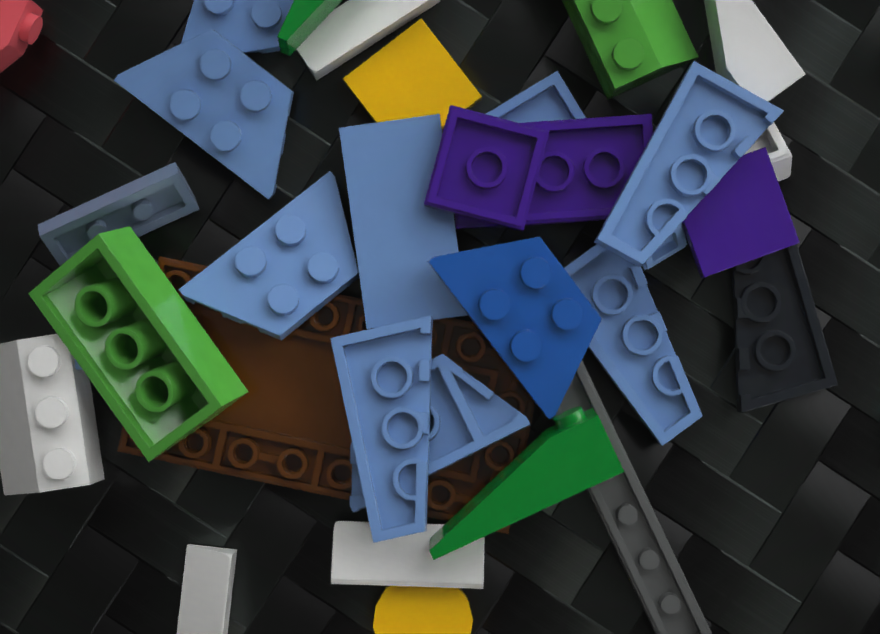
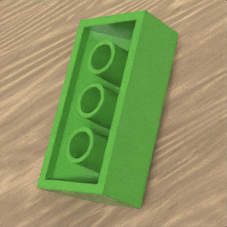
(630, 40)
(137, 341)

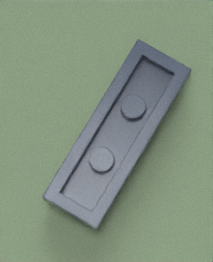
(139, 204)

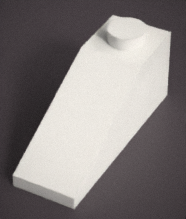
(749, 49)

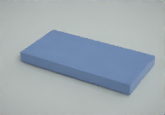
(393, 231)

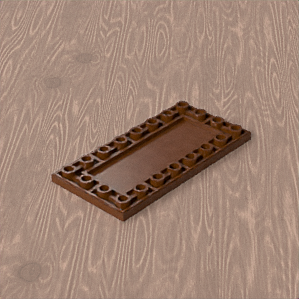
(294, 417)

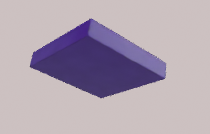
(486, 168)
(740, 217)

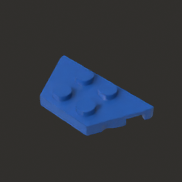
(525, 312)

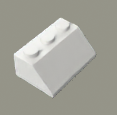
(45, 419)

